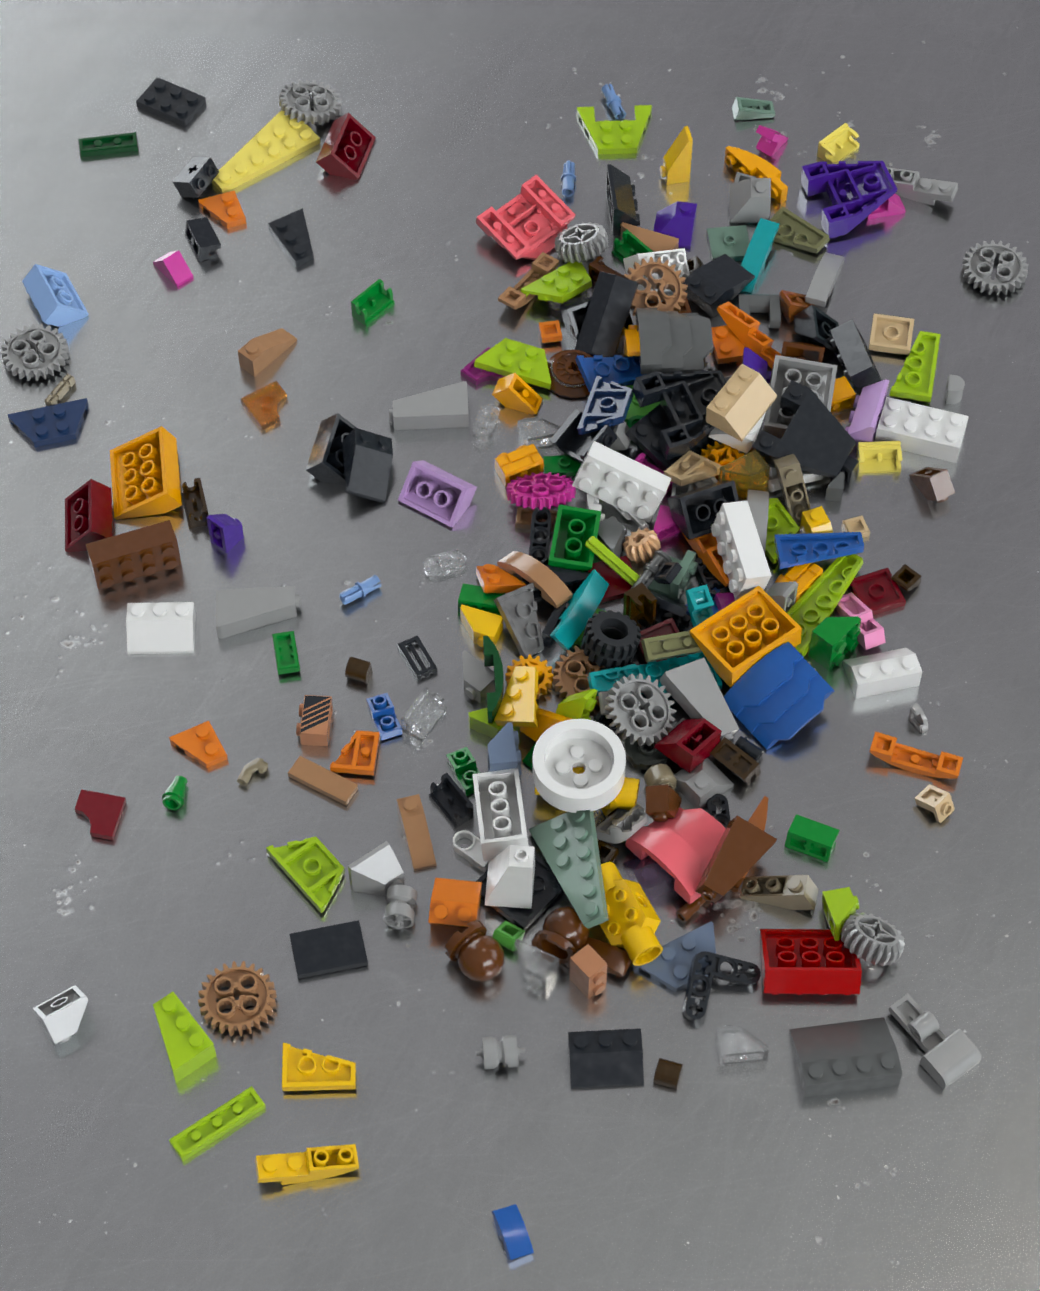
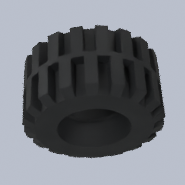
(610, 639)

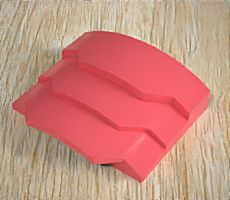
(528, 221)
(680, 847)

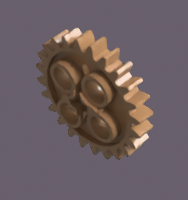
(669, 280)
(570, 683)
(235, 979)

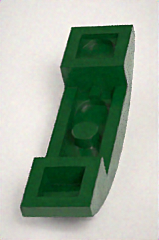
(492, 658)

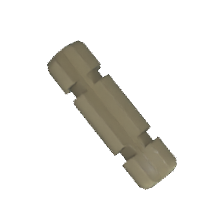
(60, 390)

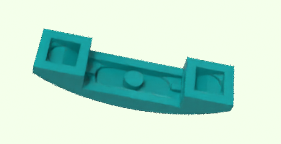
(699, 605)

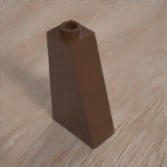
(734, 856)

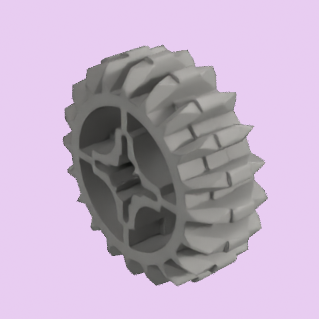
(581, 242)
(872, 939)

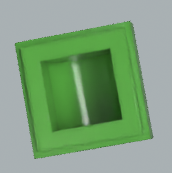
(507, 934)

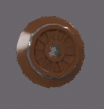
(563, 378)

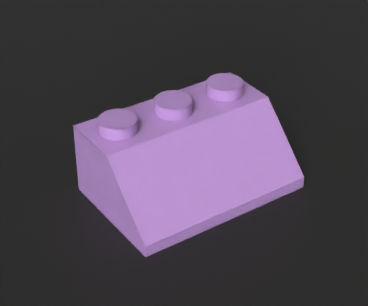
(868, 412)
(436, 493)

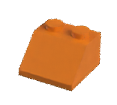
(454, 902)

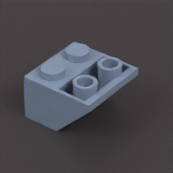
(504, 750)

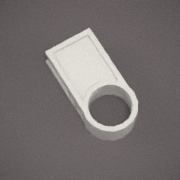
(473, 853)

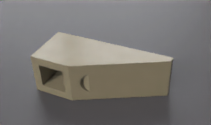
(792, 486)
(785, 891)

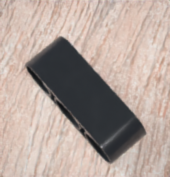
(540, 530)

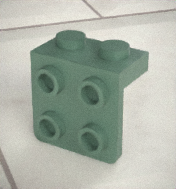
(681, 580)

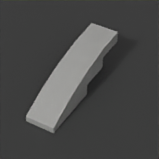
(824, 279)

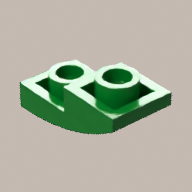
(463, 767)

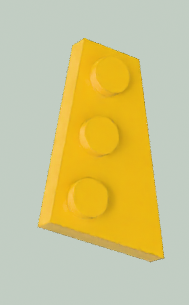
(520, 699)
(312, 1071)

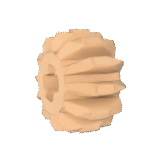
(641, 545)

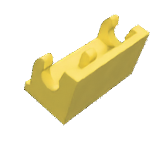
(838, 145)
(879, 457)

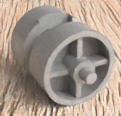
(400, 906)
(501, 1051)

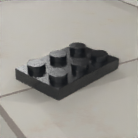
(171, 101)

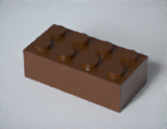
(133, 554)

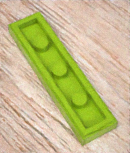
(217, 1123)

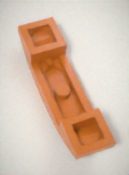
(915, 760)

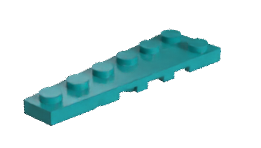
(604, 679)

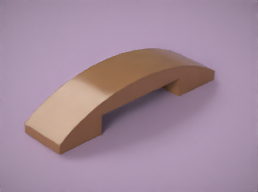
(540, 266)
(535, 572)

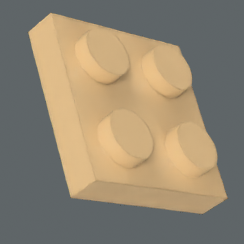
(891, 334)

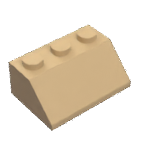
(740, 403)

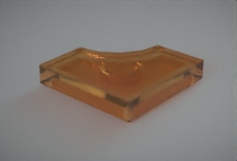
(264, 404)

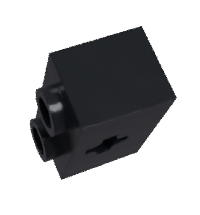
(195, 176)

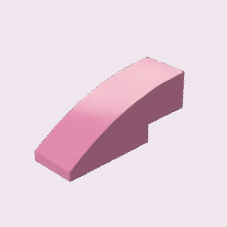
(871, 631)

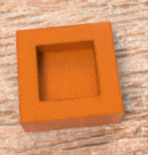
(550, 331)

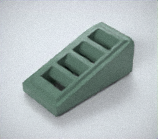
(752, 109)

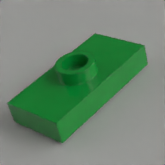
(561, 465)
(286, 652)

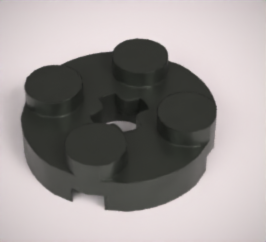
(643, 759)

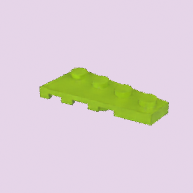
(919, 369)

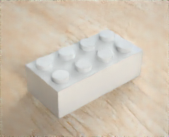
(922, 429)
(621, 481)
(740, 548)
(499, 811)

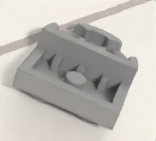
(621, 825)

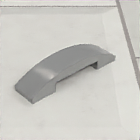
(759, 506)

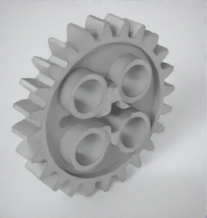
(297, 103)
(1010, 269)
(25, 361)
(655, 701)

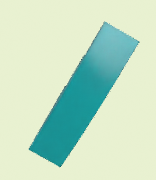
(758, 251)
(580, 609)

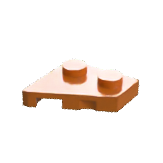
(224, 208)
(496, 580)
(201, 744)
(359, 754)

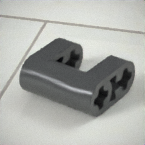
(762, 304)

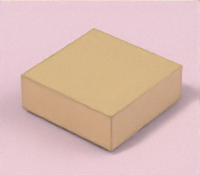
(856, 524)

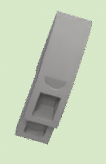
(922, 189)

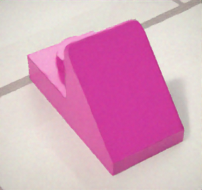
(770, 140)
(891, 207)

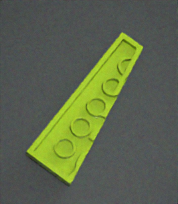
(823, 597)

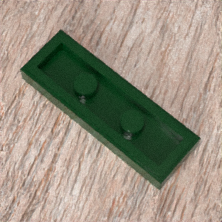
(108, 144)

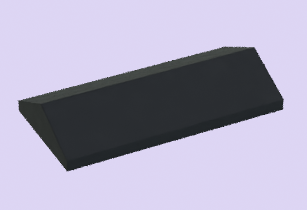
(606, 315)

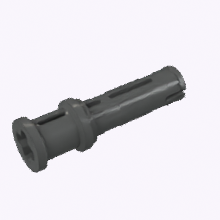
(650, 569)

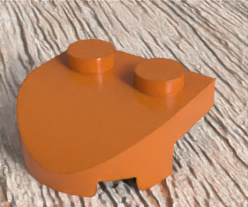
(727, 346)

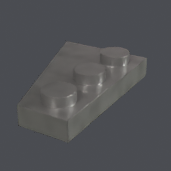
(520, 617)

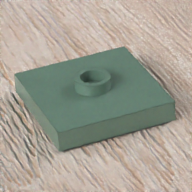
(729, 241)

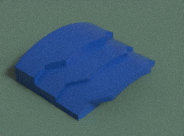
(778, 696)

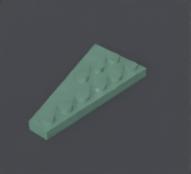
(574, 857)

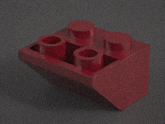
(690, 742)

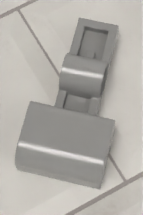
(945, 1056)

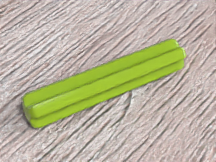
(612, 560)

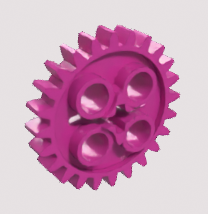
(541, 490)

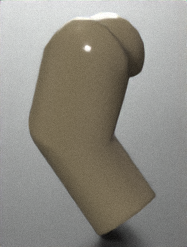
(251, 767)

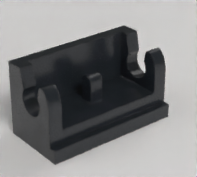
(202, 238)
(451, 801)

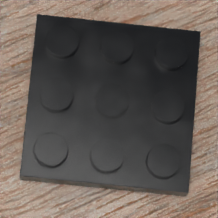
(647, 432)
(545, 891)

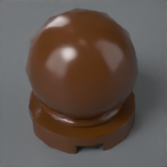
(561, 934)
(477, 954)

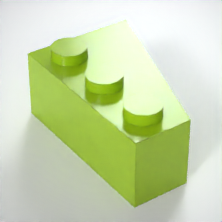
(183, 1037)

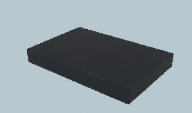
(328, 949)

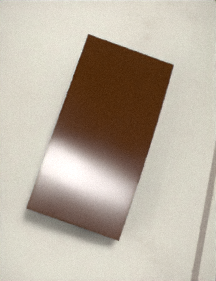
(616, 958)

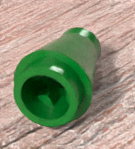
(175, 794)

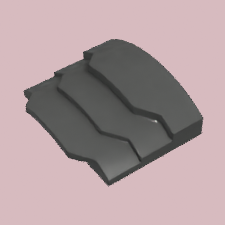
(672, 341)

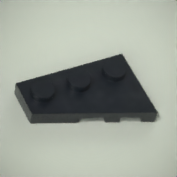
(293, 237)

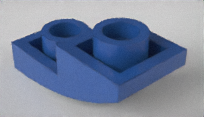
(384, 716)
(513, 1232)

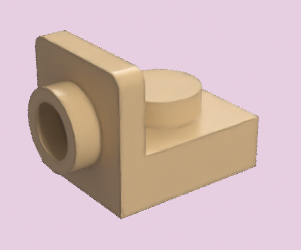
(936, 801)

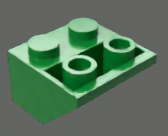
(834, 639)

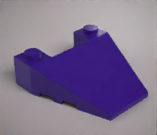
(853, 191)

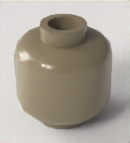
(660, 775)

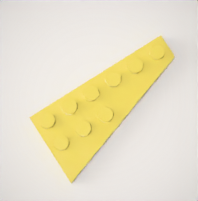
(271, 146)

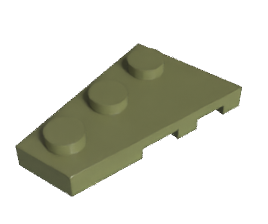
(797, 232)

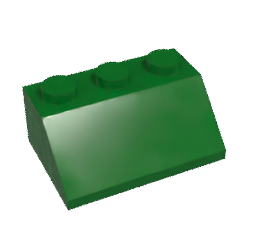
(570, 534)

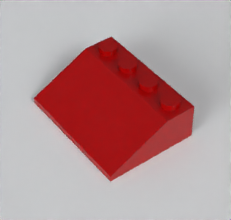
(807, 963)

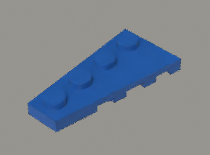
(815, 547)

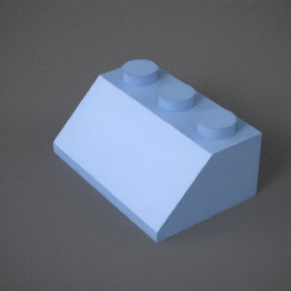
(54, 296)

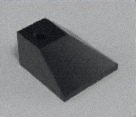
(815, 327)

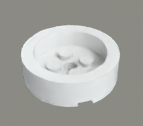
(579, 745)

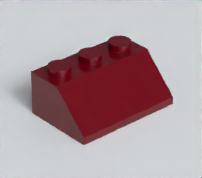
(346, 148)
(88, 515)

